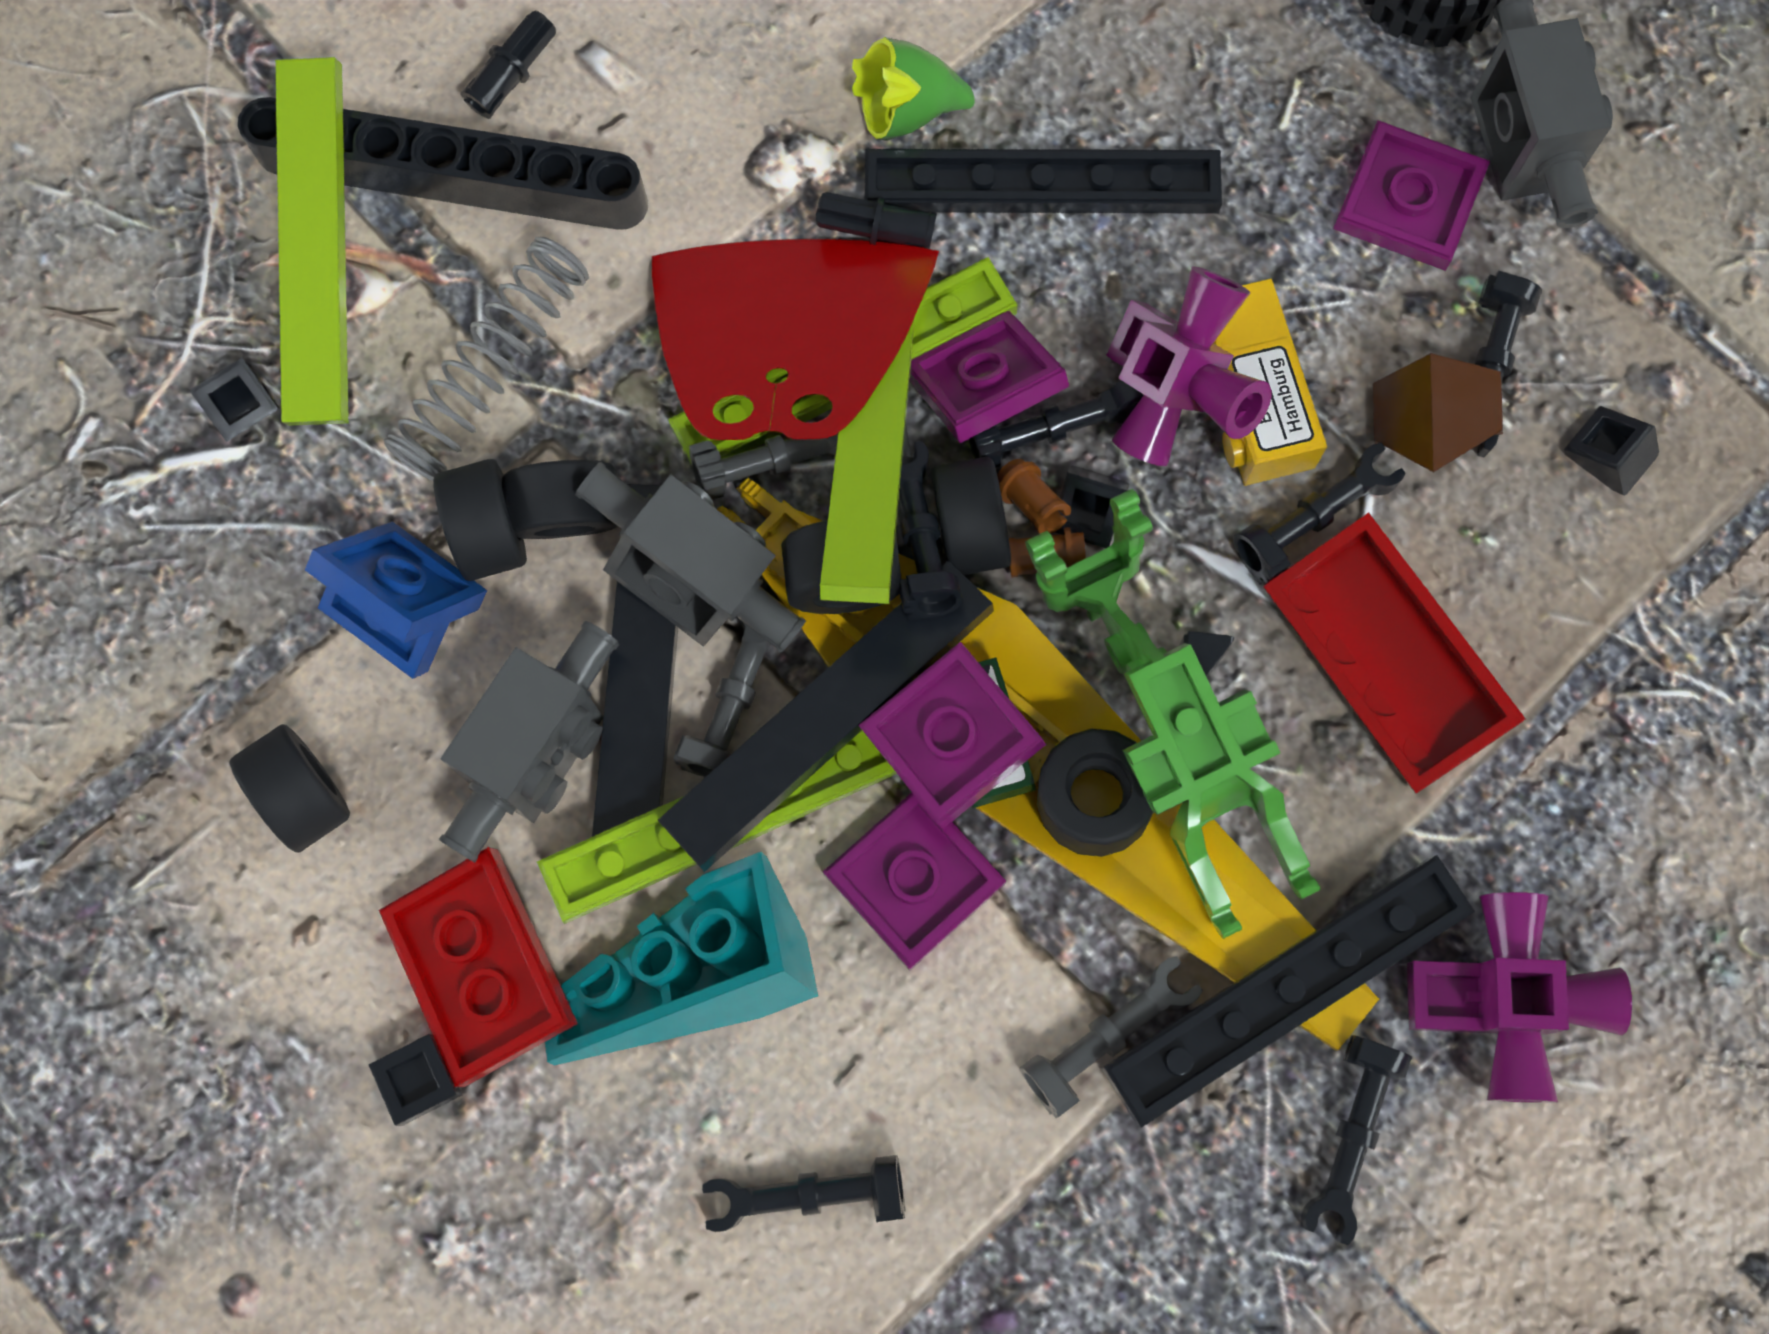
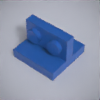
(393, 593)

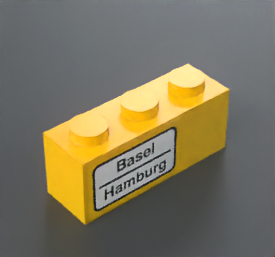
(1290, 432)

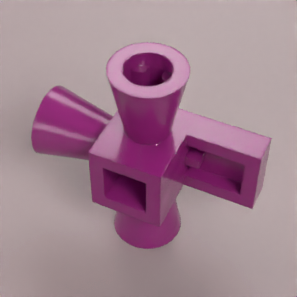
(1184, 369)
(1516, 998)

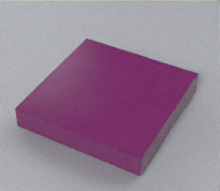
(1412, 195)
(986, 376)
(952, 735)
(913, 880)

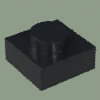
(414, 1080)

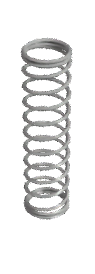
(407, 448)

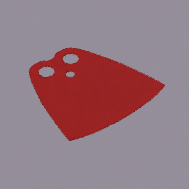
(799, 305)

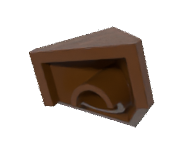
(1437, 409)

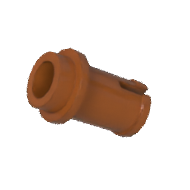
(1022, 485)
(1068, 546)

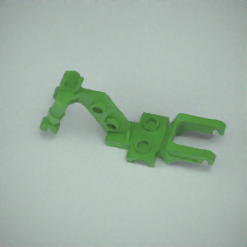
(1197, 745)

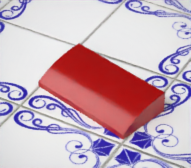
(1393, 653)

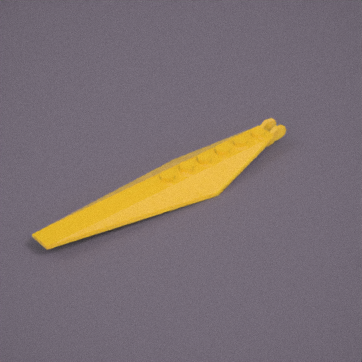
(1059, 702)

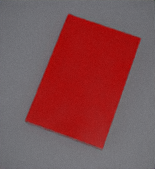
(477, 967)

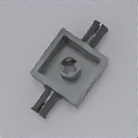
(1542, 111)
(689, 558)
(526, 738)

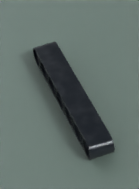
(476, 159)

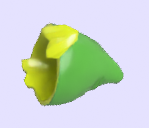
(905, 88)

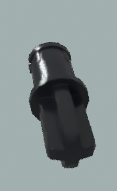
(508, 64)
(875, 220)

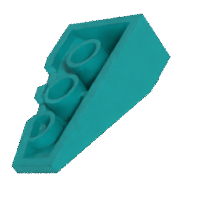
(701, 966)

